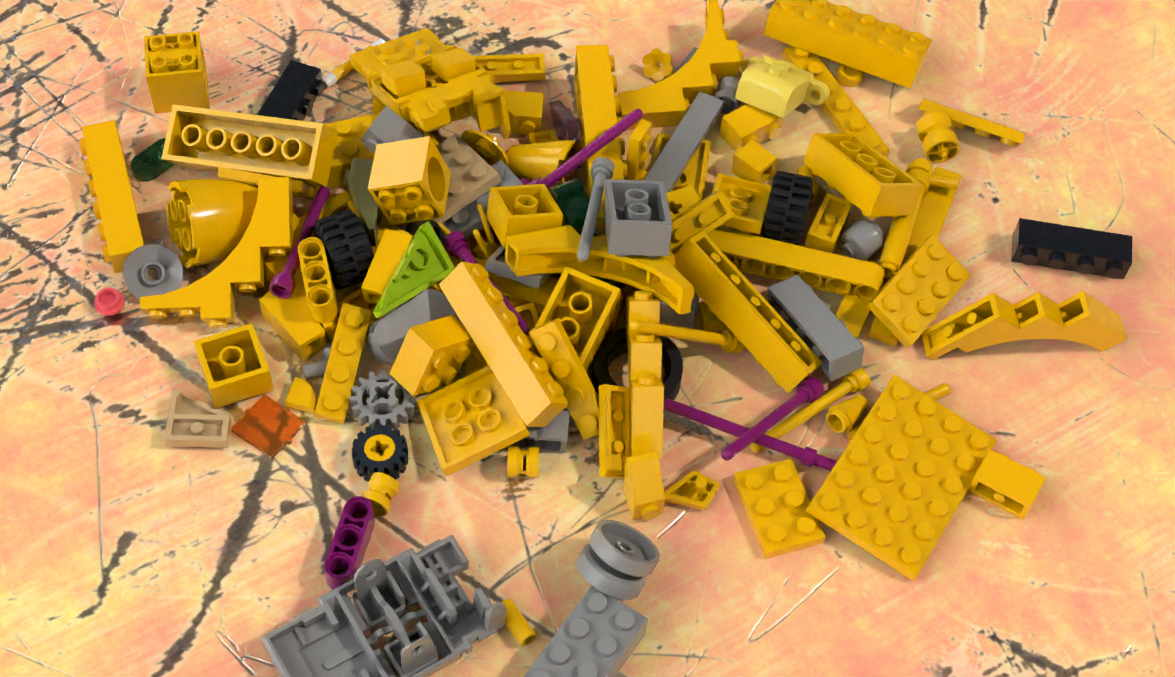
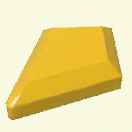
(693, 491)

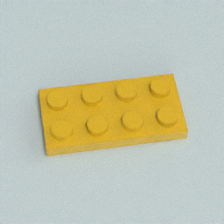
(919, 291)

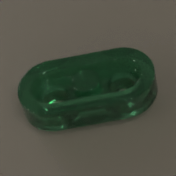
(155, 165)

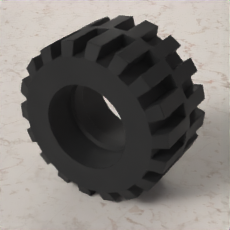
(787, 207)
(346, 247)

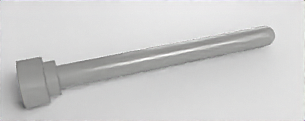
(601, 169)

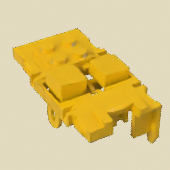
(403, 80)

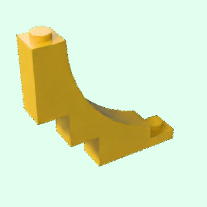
(1035, 317)

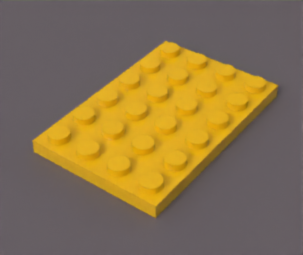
(902, 477)

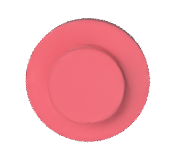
(109, 302)

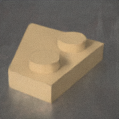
(195, 424)

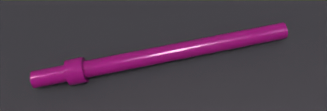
(806, 456)

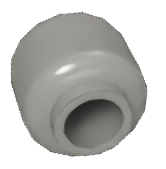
(861, 240)

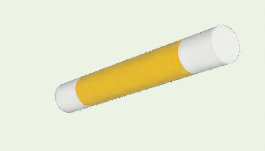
(344, 69)

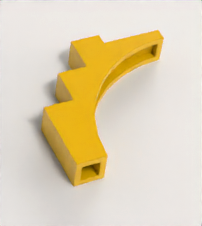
(669, 99)
(558, 247)
(243, 269)
(292, 316)
(644, 375)

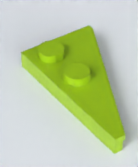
(419, 269)

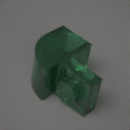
(571, 201)

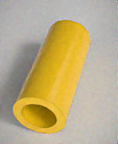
(518, 624)

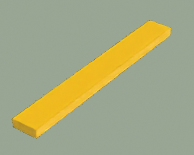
(928, 222)

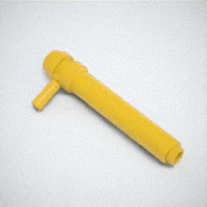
(902, 227)

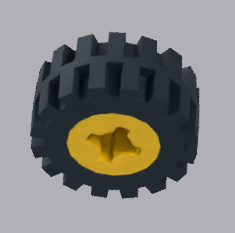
(368, 455)

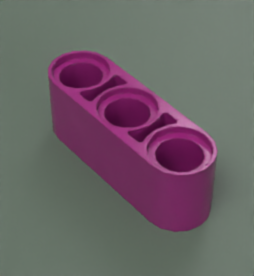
(349, 530)

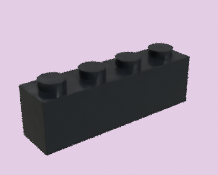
(294, 92)
(1071, 248)

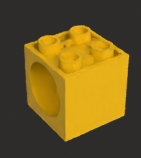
(176, 71)
(409, 180)

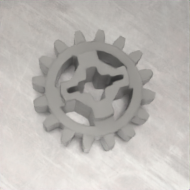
(382, 401)

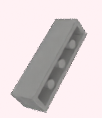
(817, 326)

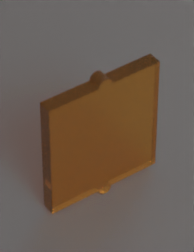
(268, 426)

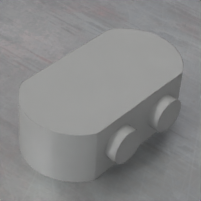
(389, 331)

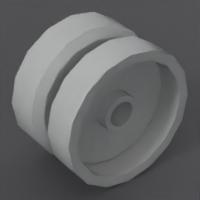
(617, 559)

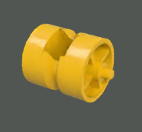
(938, 137)

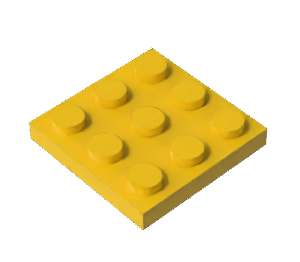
(470, 420)

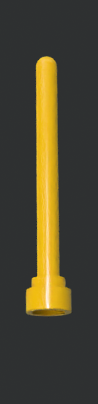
(725, 340)
(853, 382)

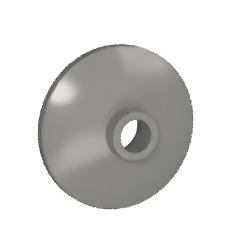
(152, 258)

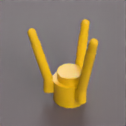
(483, 249)

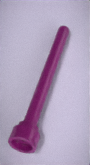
(589, 150)
(457, 245)
(283, 283)
(807, 392)

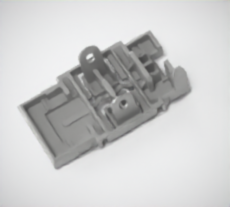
(331, 636)

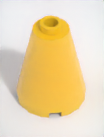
(542, 158)

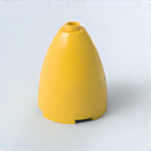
(208, 218)

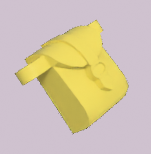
(778, 85)

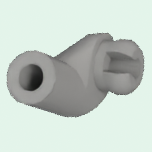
(317, 368)

